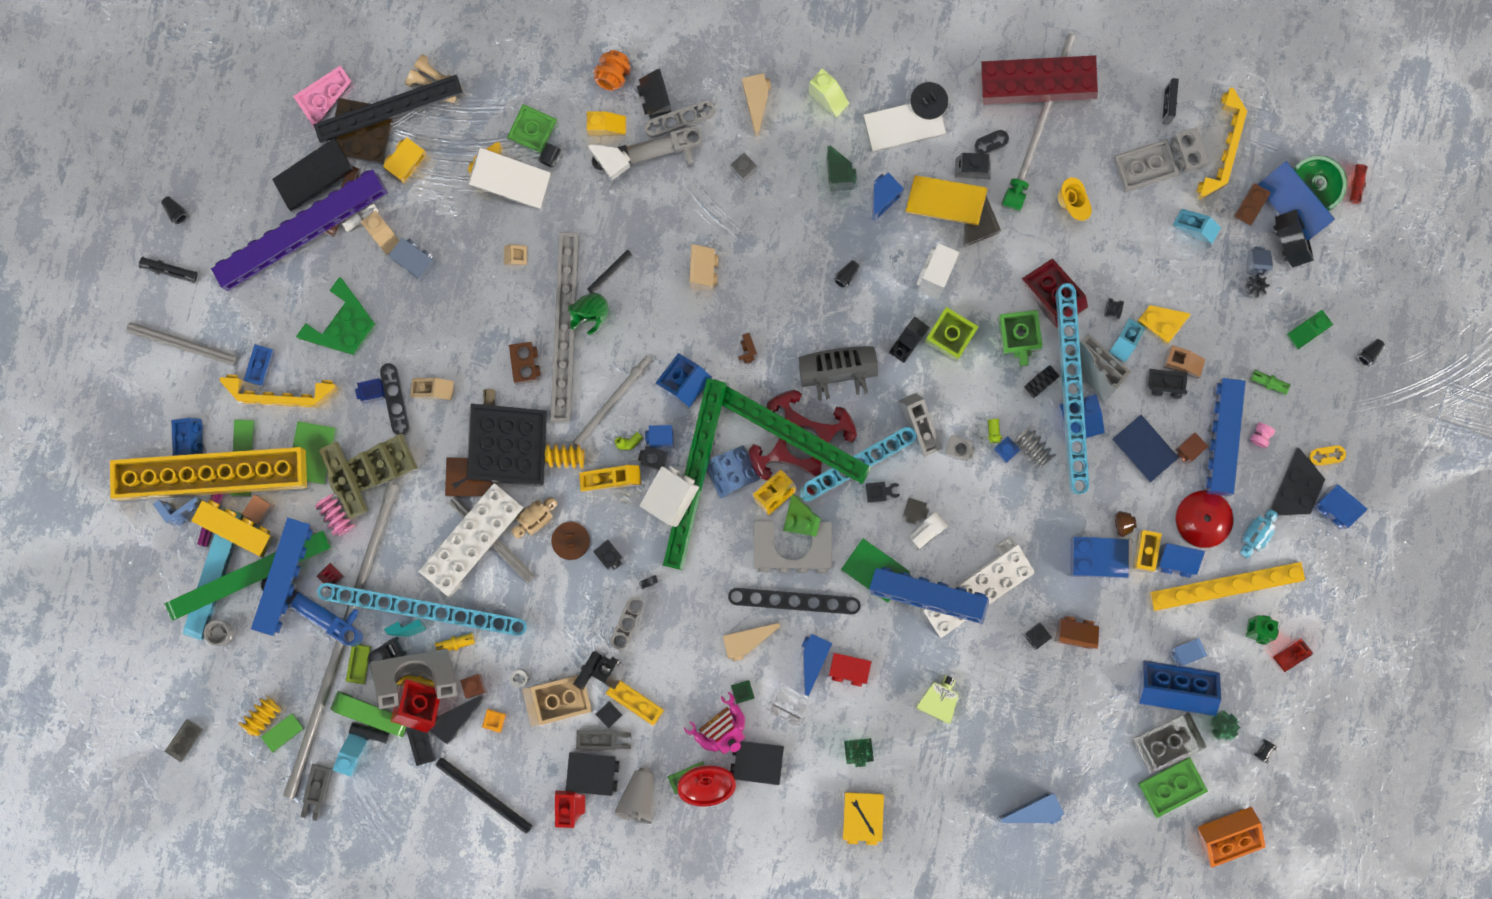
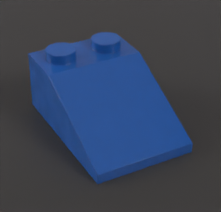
(1099, 557)

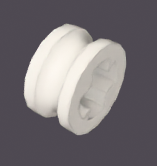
(521, 672)

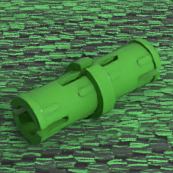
(1270, 382)

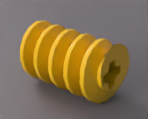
(564, 456)
(260, 716)

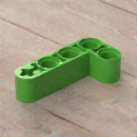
(366, 713)

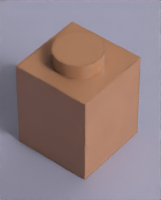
(257, 510)

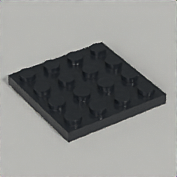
(506, 445)

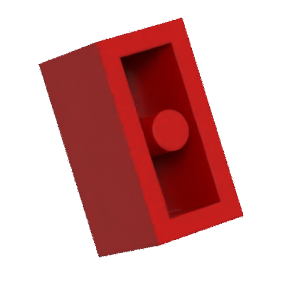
(850, 669)

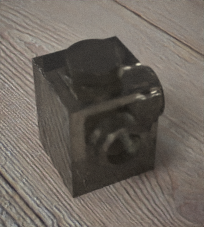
(915, 511)

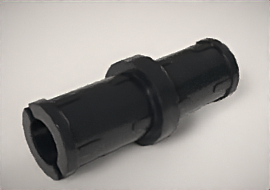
(587, 670)
(368, 732)

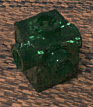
(1217, 724)
(859, 751)

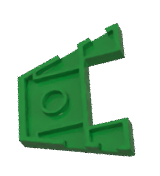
(347, 328)

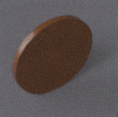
(570, 540)

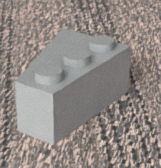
(1100, 367)

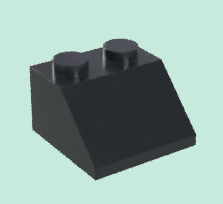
(654, 94)

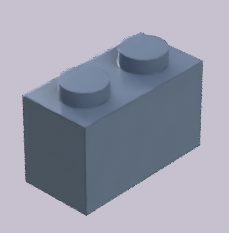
(411, 258)

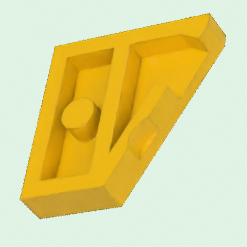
(1163, 321)

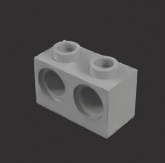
(1195, 149)

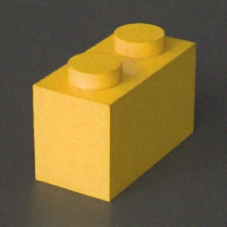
(404, 159)
(1147, 551)

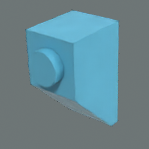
(1197, 225)
(1127, 340)
(350, 755)

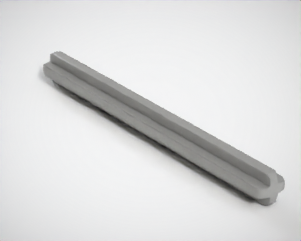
(181, 344)
(498, 546)

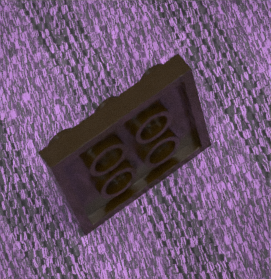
(367, 143)

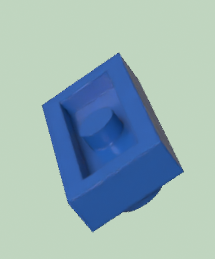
(258, 365)

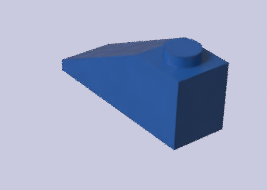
(814, 655)

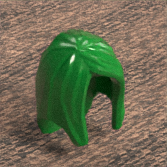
(589, 308)

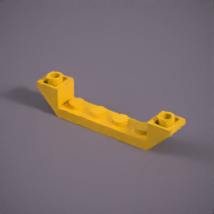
(1233, 104)
(322, 393)

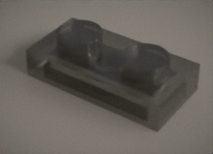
(184, 740)

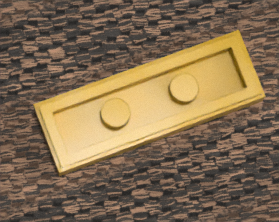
(635, 702)

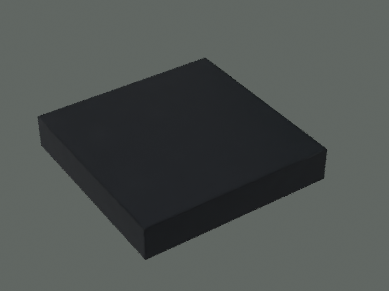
(1170, 101)

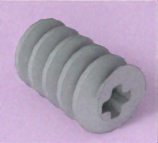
(1034, 447)

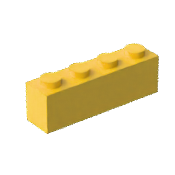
(232, 528)

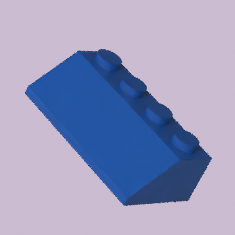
(1180, 688)

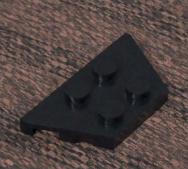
(1298, 487)

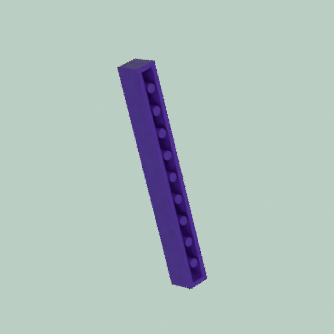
(299, 230)

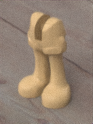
(416, 78)

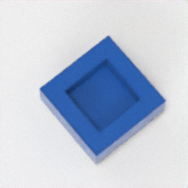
(1006, 449)

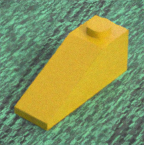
(610, 478)

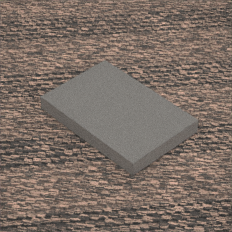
(1146, 165)

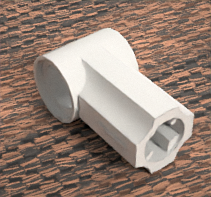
(931, 527)

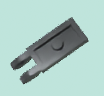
(600, 740)
(316, 790)

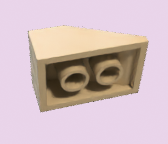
(555, 701)

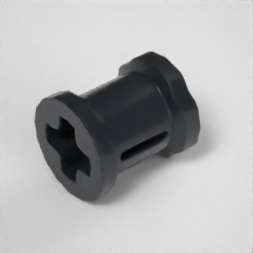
(1265, 751)

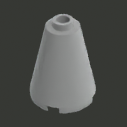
(637, 798)

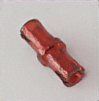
(1358, 184)

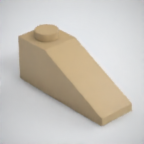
(756, 95)
(745, 641)

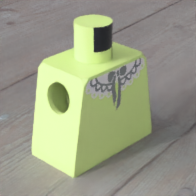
(939, 700)

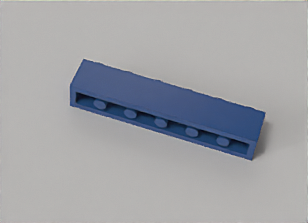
(1225, 437)
(281, 577)
(929, 595)

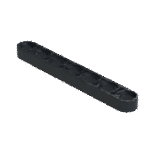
(803, 606)

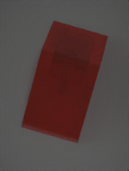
(1292, 654)

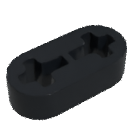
(989, 139)

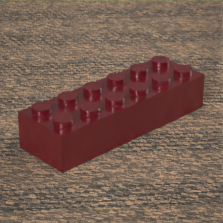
(1039, 80)

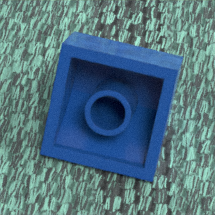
(885, 194)
(683, 380)
(1092, 413)
(1340, 507)
(1179, 559)

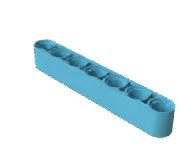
(879, 448)
(214, 568)

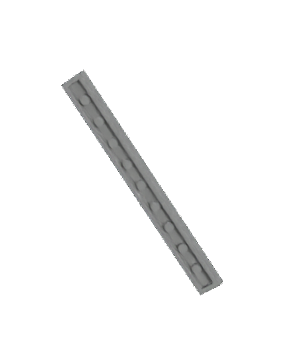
(563, 333)

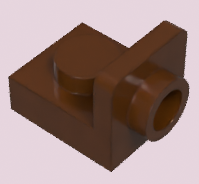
(747, 345)

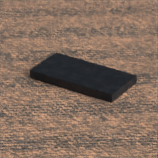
(312, 174)

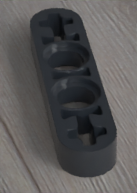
(397, 399)

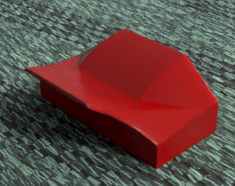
(568, 808)

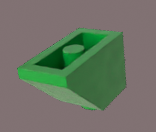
(1309, 329)

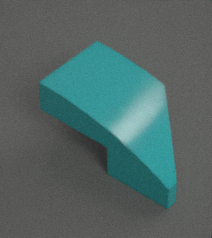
(409, 630)

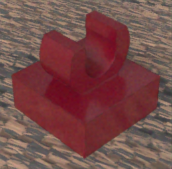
(331, 575)

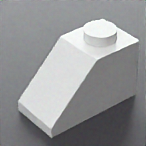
(610, 159)

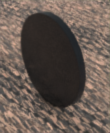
(929, 100)

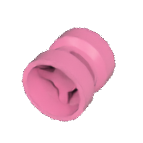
(1262, 435)

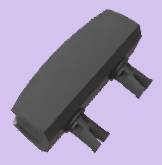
(838, 366)

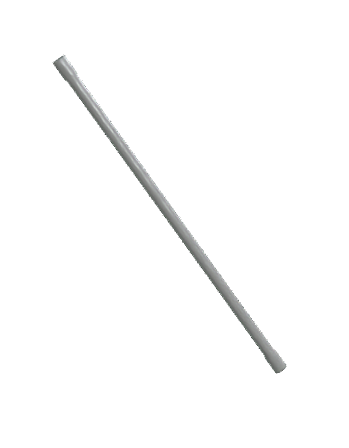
(293, 781)

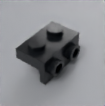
(1167, 382)

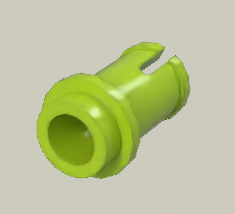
(994, 431)

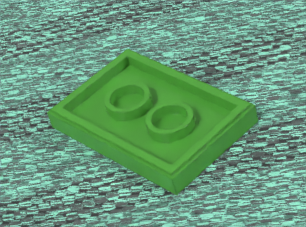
(312, 439)
(1172, 787)

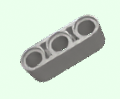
(627, 613)

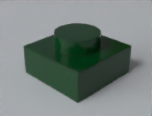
(742, 692)

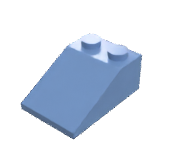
(1039, 810)

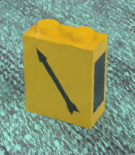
(863, 817)

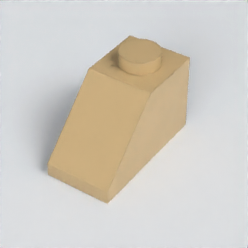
(380, 232)
(431, 388)

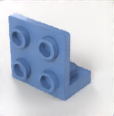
(731, 471)
(174, 516)

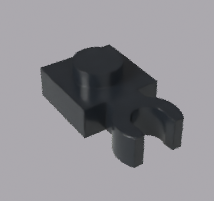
(877, 492)

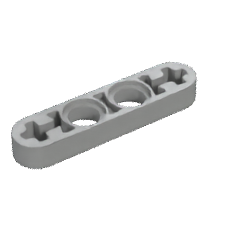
(680, 121)

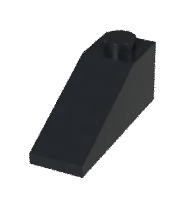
(451, 722)

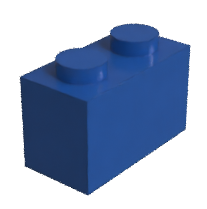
(660, 436)

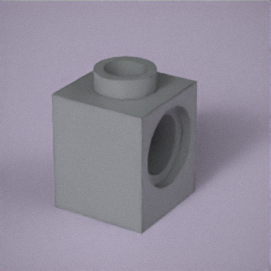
(951, 452)

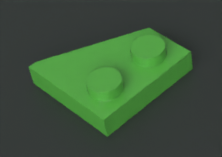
(801, 518)

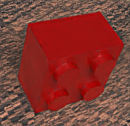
(416, 706)

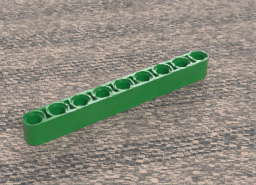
(236, 580)

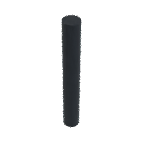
(604, 276)

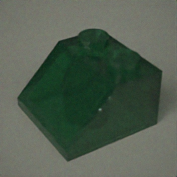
(840, 171)

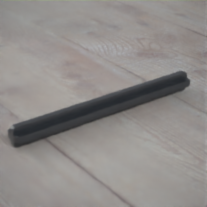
(484, 795)

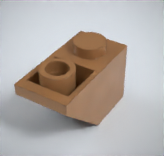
(1184, 361)

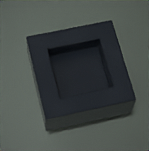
(608, 714)

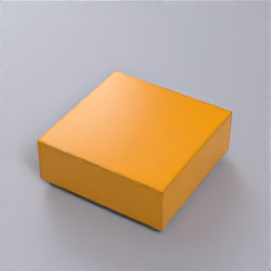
(494, 720)

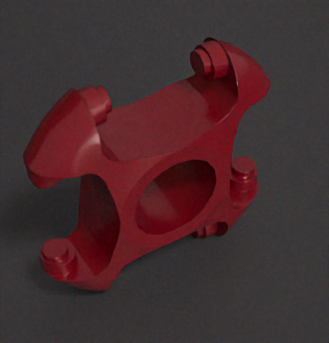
(780, 453)

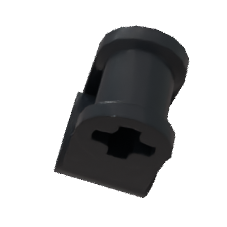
(387, 650)

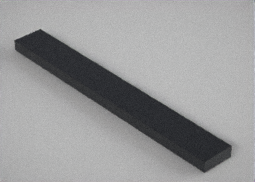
(388, 108)

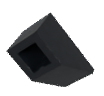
(909, 339)

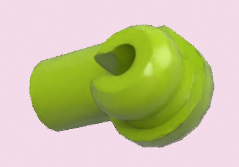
(626, 443)

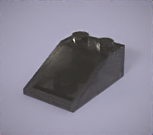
(1169, 743)

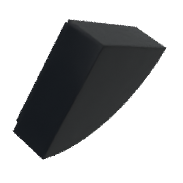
(648, 582)

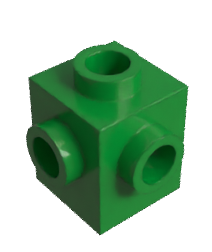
(1262, 629)

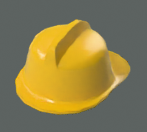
(1074, 199)

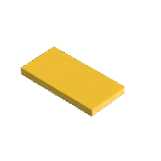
(946, 200)

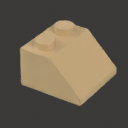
(702, 267)

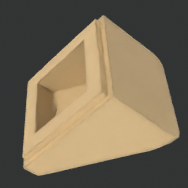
(515, 255)

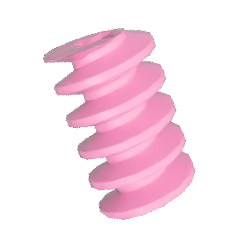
(334, 516)

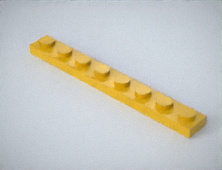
(1227, 586)

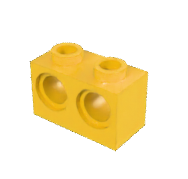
(774, 492)

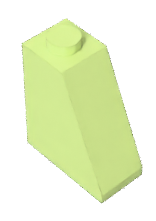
(828, 93)

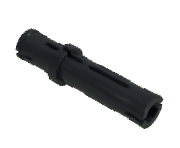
(160, 267)

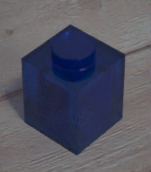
(370, 391)

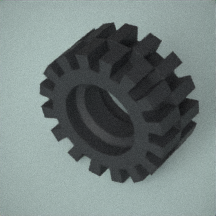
(1041, 381)

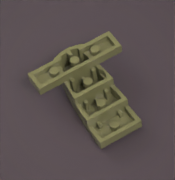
(365, 470)

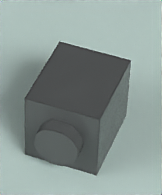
(743, 167)

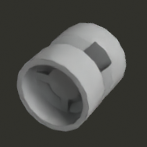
(219, 633)

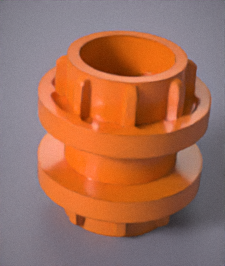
(612, 69)

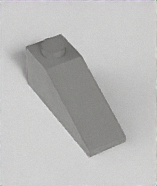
(918, 418)

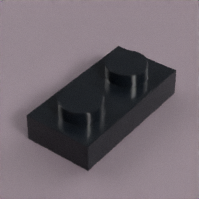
(420, 746)

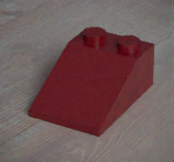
(1043, 286)

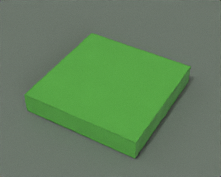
(532, 128)

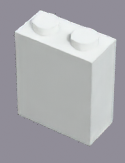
(669, 495)

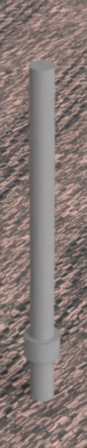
(636, 372)

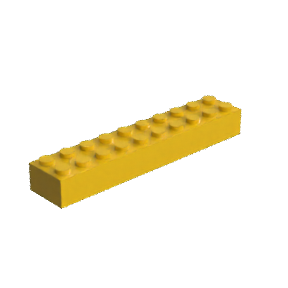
(208, 474)

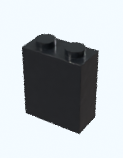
(758, 763)
(592, 774)

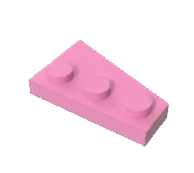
(322, 95)

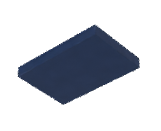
(1145, 448)

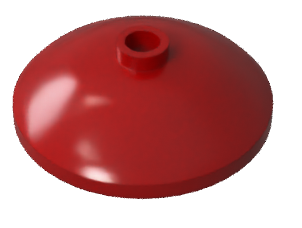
(1191, 520)
(706, 785)

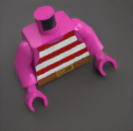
(723, 731)

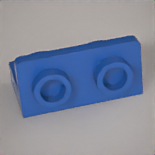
(187, 436)

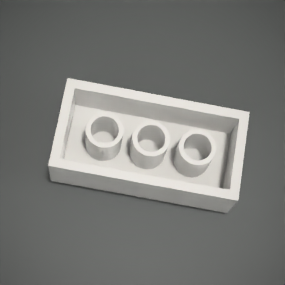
(937, 270)

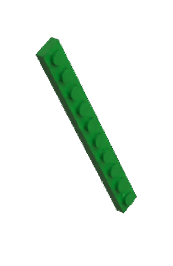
(796, 435)
(696, 469)

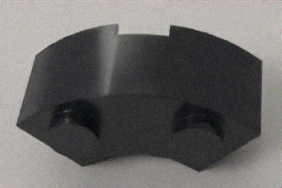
(1290, 230)

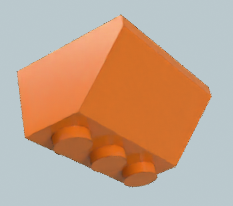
(1231, 836)

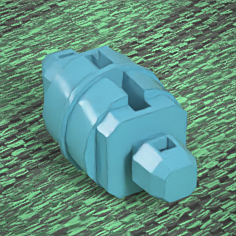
(1258, 533)

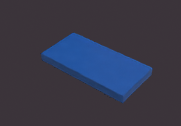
(1292, 193)

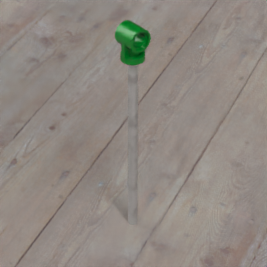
(1014, 197)

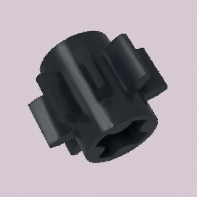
(1260, 282)

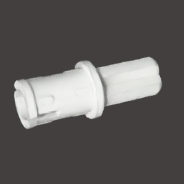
(356, 219)

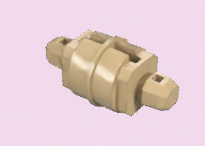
(534, 517)

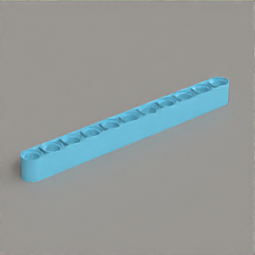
(1068, 398)
(413, 606)

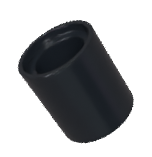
(549, 155)

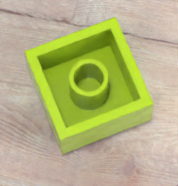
(951, 334)

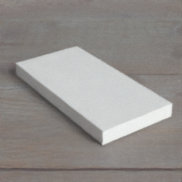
(900, 127)
(509, 178)

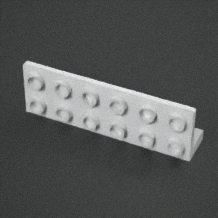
(471, 540)
(992, 580)

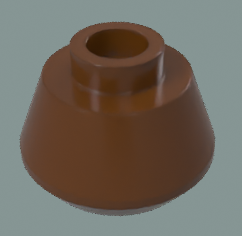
(1124, 523)

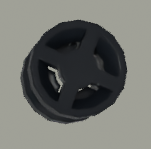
(1113, 308)

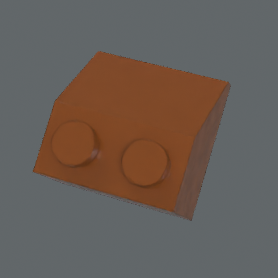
(1077, 633)

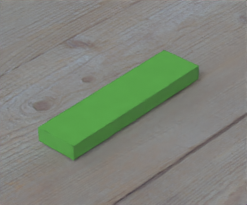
(243, 441)

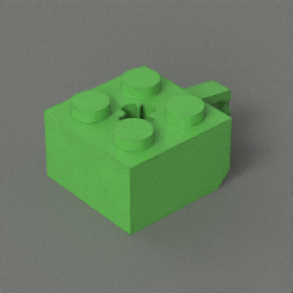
(1013, 343)

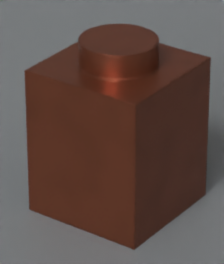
(1191, 448)
(473, 686)

